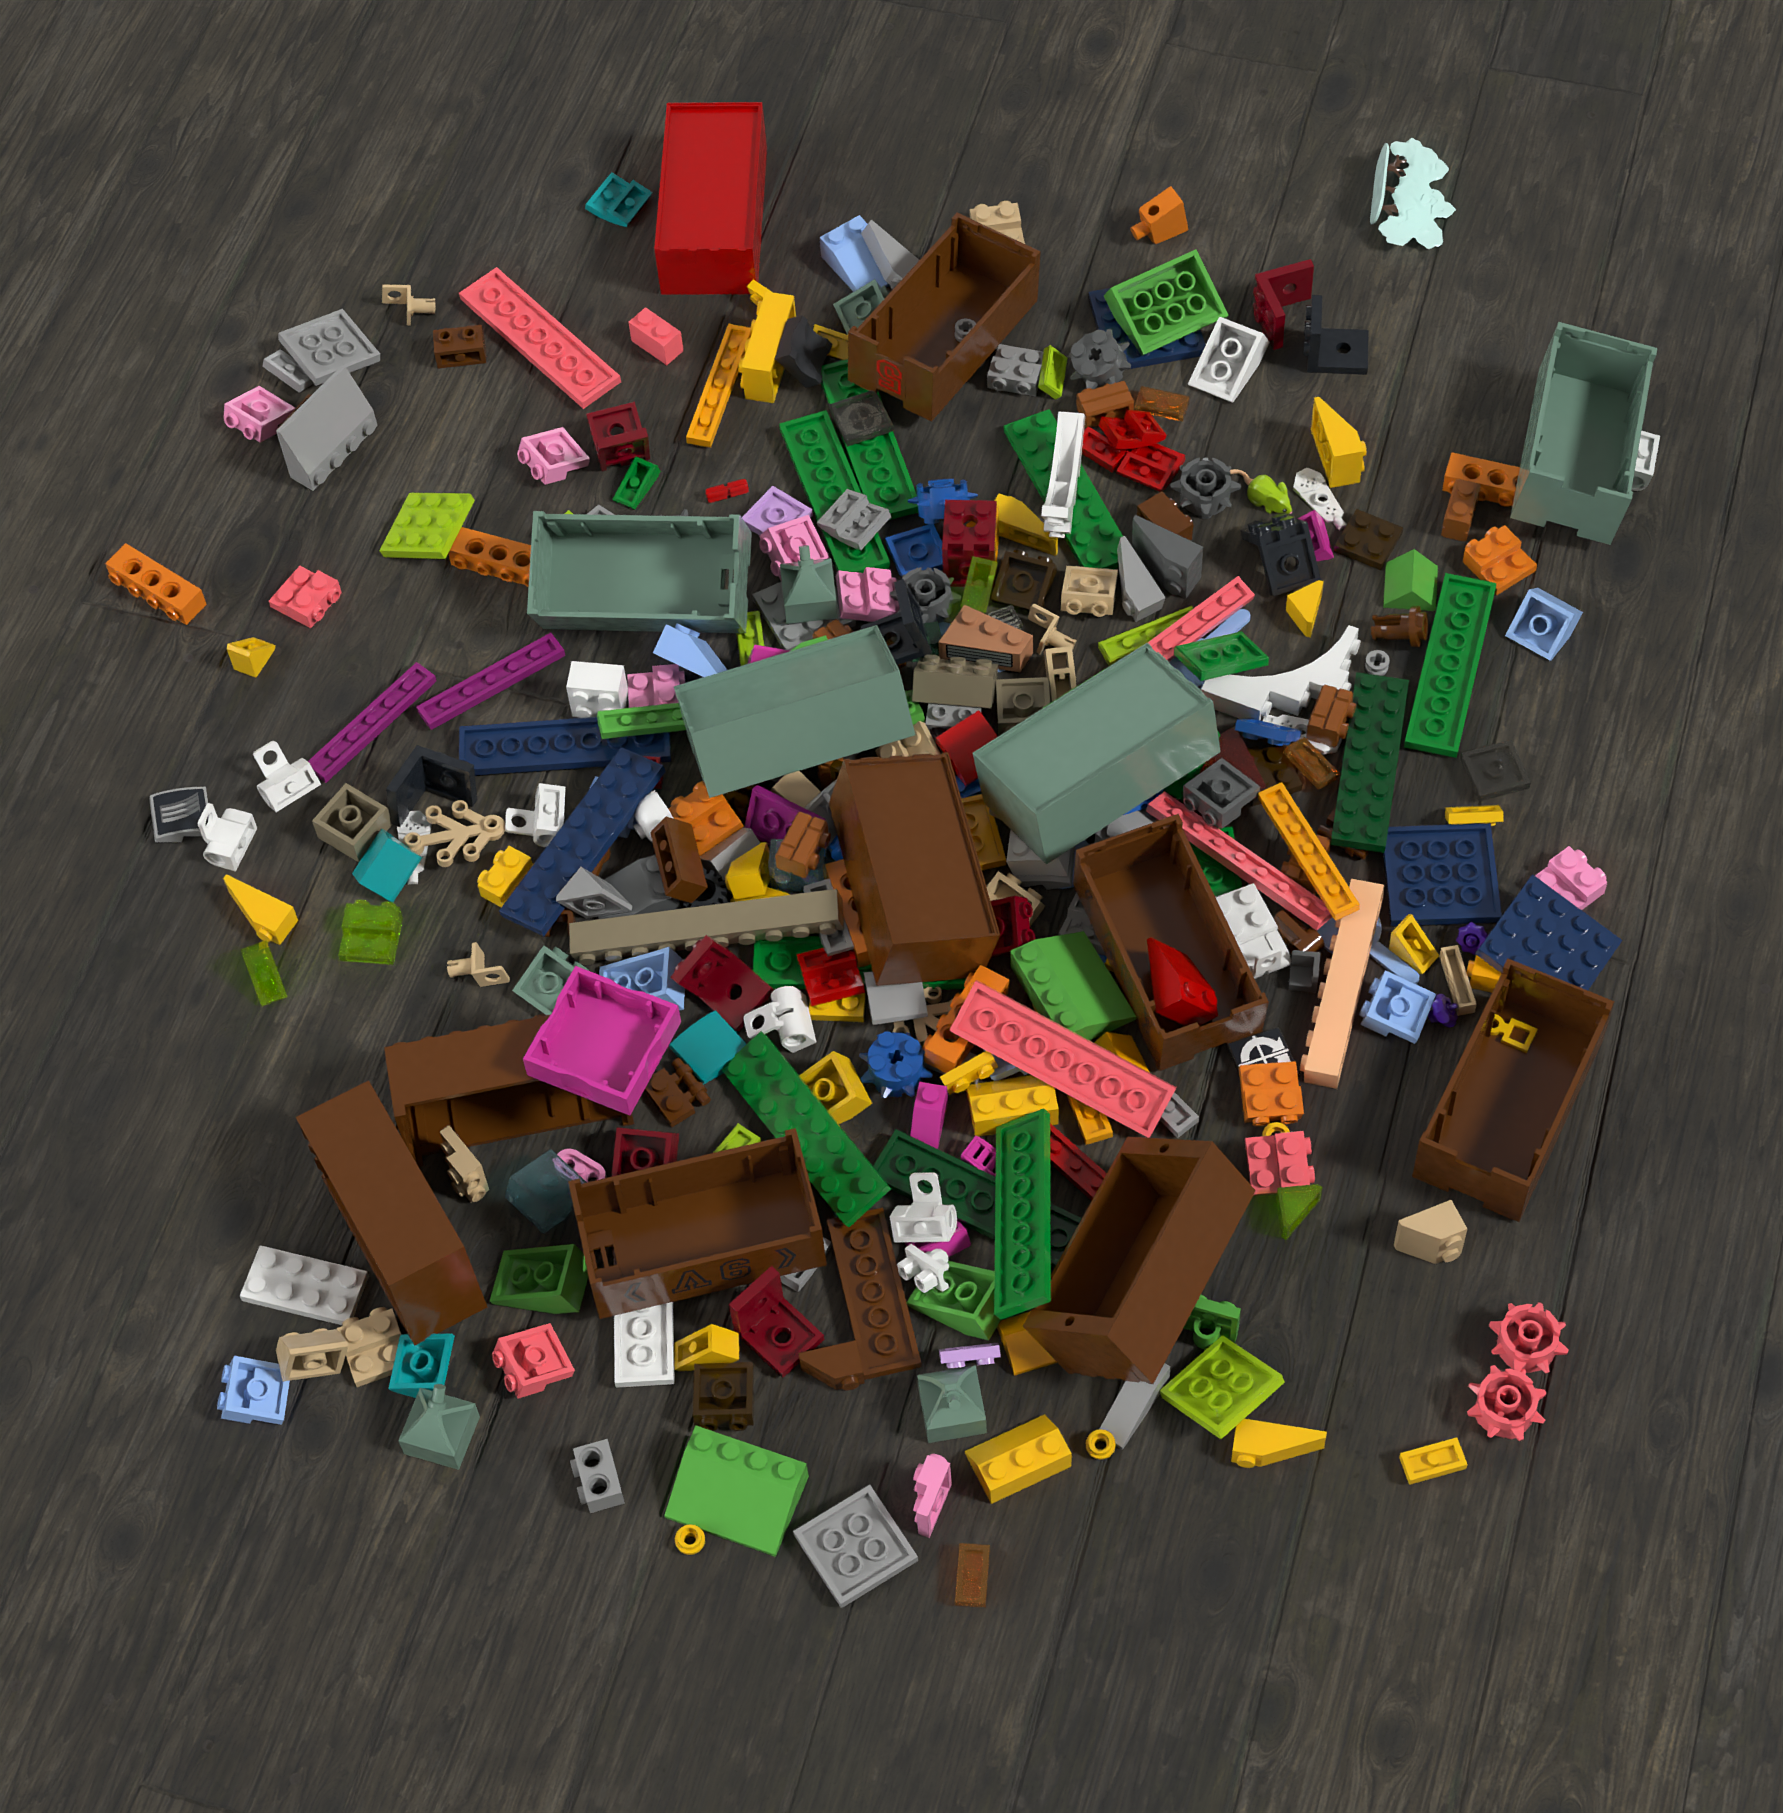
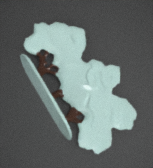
(1413, 197)

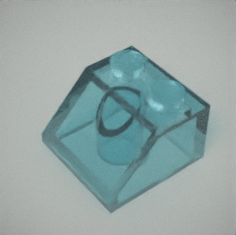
(543, 1190)

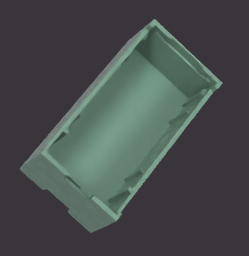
(1584, 432)
(638, 572)

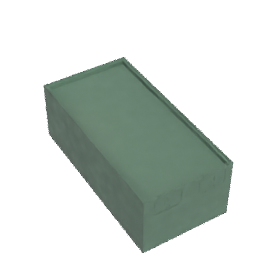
(794, 710)
(1097, 752)

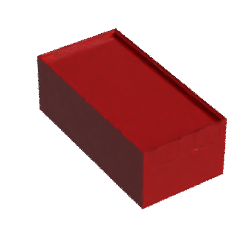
(711, 198)

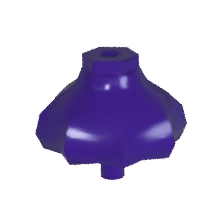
(1471, 937)
(1443, 1011)

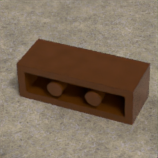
(678, 859)

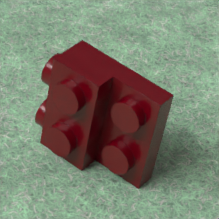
(1013, 924)

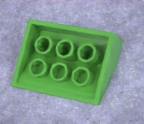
(1166, 303)
(1071, 984)
(736, 1490)

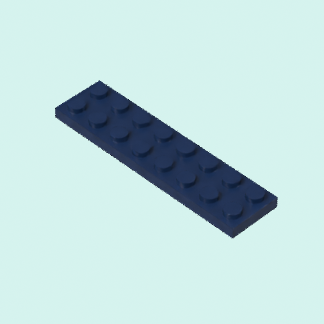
(550, 746)
(582, 839)

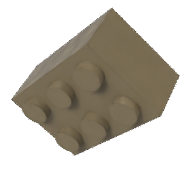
(955, 681)

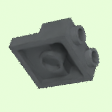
(1219, 793)

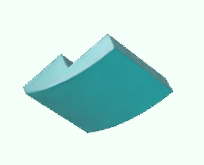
(618, 200)
(707, 1046)

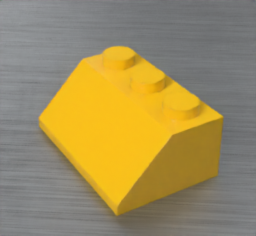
(1007, 1100)
(1019, 1458)

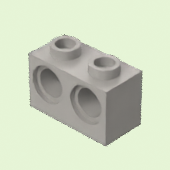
(944, 716)
(601, 1475)

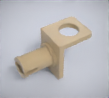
(414, 305)
(1051, 636)
(475, 966)

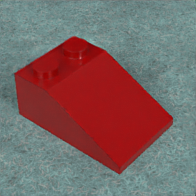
(1179, 986)

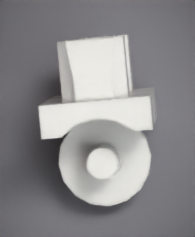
(926, 1266)

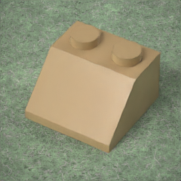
(1432, 1234)
(311, 1354)

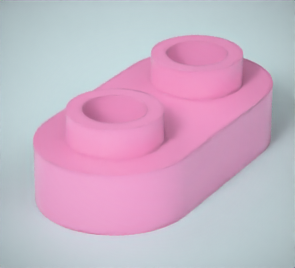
(583, 1165)

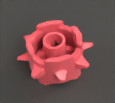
(1528, 1338)
(1505, 1419)

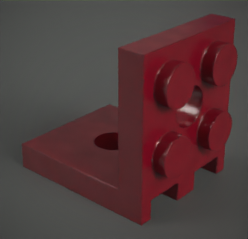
(1273, 295)
(620, 447)
(964, 542)
(712, 974)
(762, 1314)

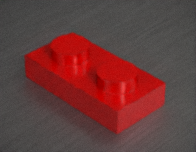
(1101, 450)

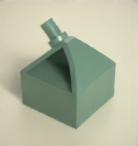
(808, 589)
(952, 1404)
(439, 1427)

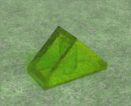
(1295, 1204)

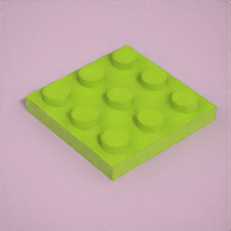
(427, 525)
(1221, 1386)

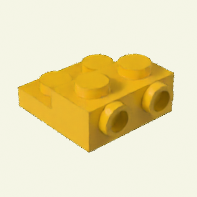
(504, 876)

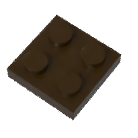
(1368, 539)

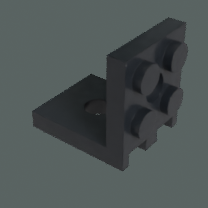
(1325, 342)
(1277, 541)
(906, 626)
(432, 773)

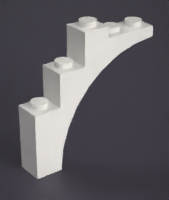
(1064, 475)
(1288, 691)

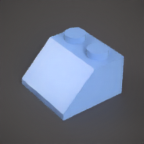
(1543, 623)

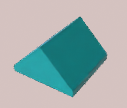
(386, 866)
(421, 1364)

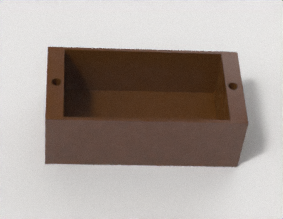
(913, 868)
(392, 1212)
(1140, 1258)

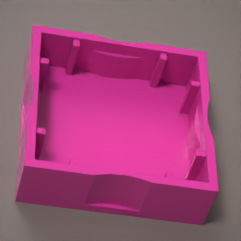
(602, 1040)

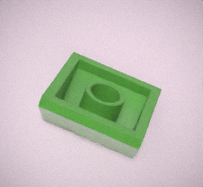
(1410, 582)

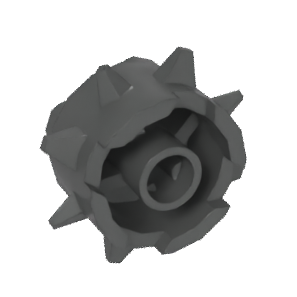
(1099, 359)
(1205, 487)
(931, 592)

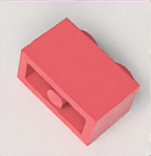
(656, 336)

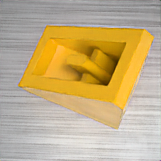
(1304, 605)
(250, 655)
(1412, 945)

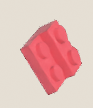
(306, 596)
(1278, 1162)
(531, 1360)

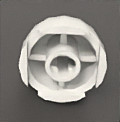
(649, 814)

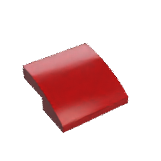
(1134, 431)
(1151, 466)
(964, 740)
(830, 976)

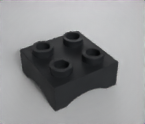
(802, 351)

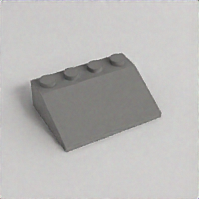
(326, 429)

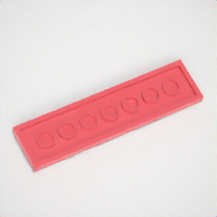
(540, 338)
(1062, 1059)

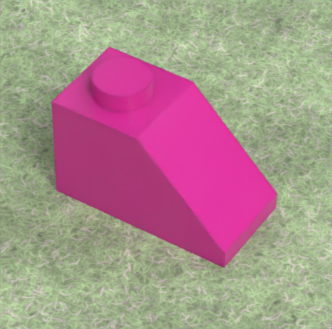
(929, 1113)

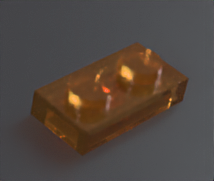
(1162, 403)
(1311, 763)
(972, 1575)

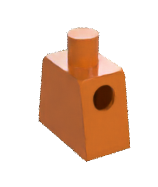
(1161, 217)

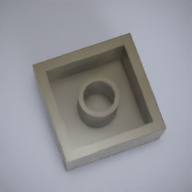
(351, 822)

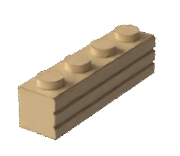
(1457, 980)

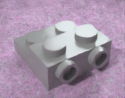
(1015, 370)

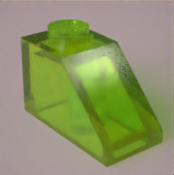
(979, 584)
(264, 973)

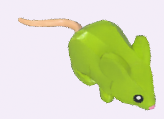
(1265, 492)

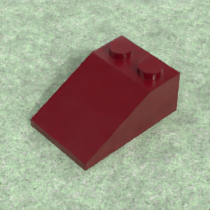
(643, 1149)

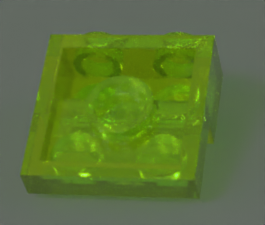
(370, 932)

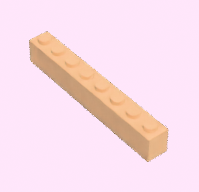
(1342, 987)

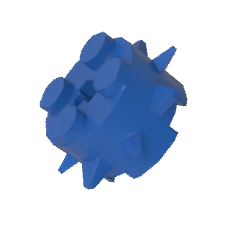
(932, 498)
(895, 1064)

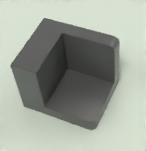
(1304, 971)

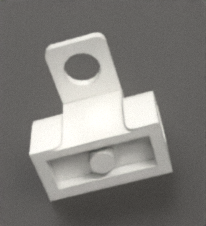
(1645, 460)
(284, 781)
(545, 819)
(226, 836)
(1266, 954)
(786, 1014)
(926, 1217)

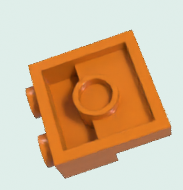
(1498, 559)
(710, 817)
(1271, 1093)

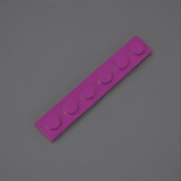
(490, 681)
(371, 722)

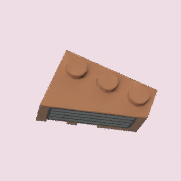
(984, 637)

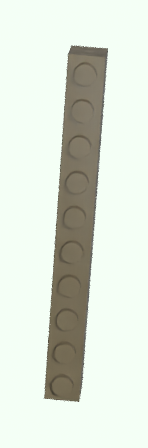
(726, 923)

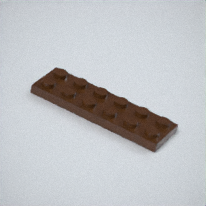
(874, 1295)

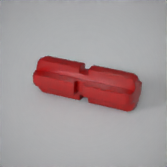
(721, 492)

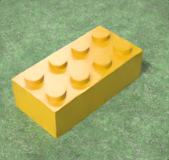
(759, 368)

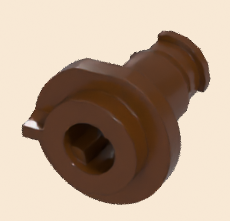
(1402, 626)

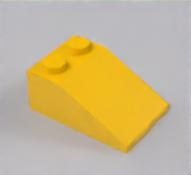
(1337, 445)
(837, 1086)

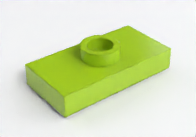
(1052, 372)

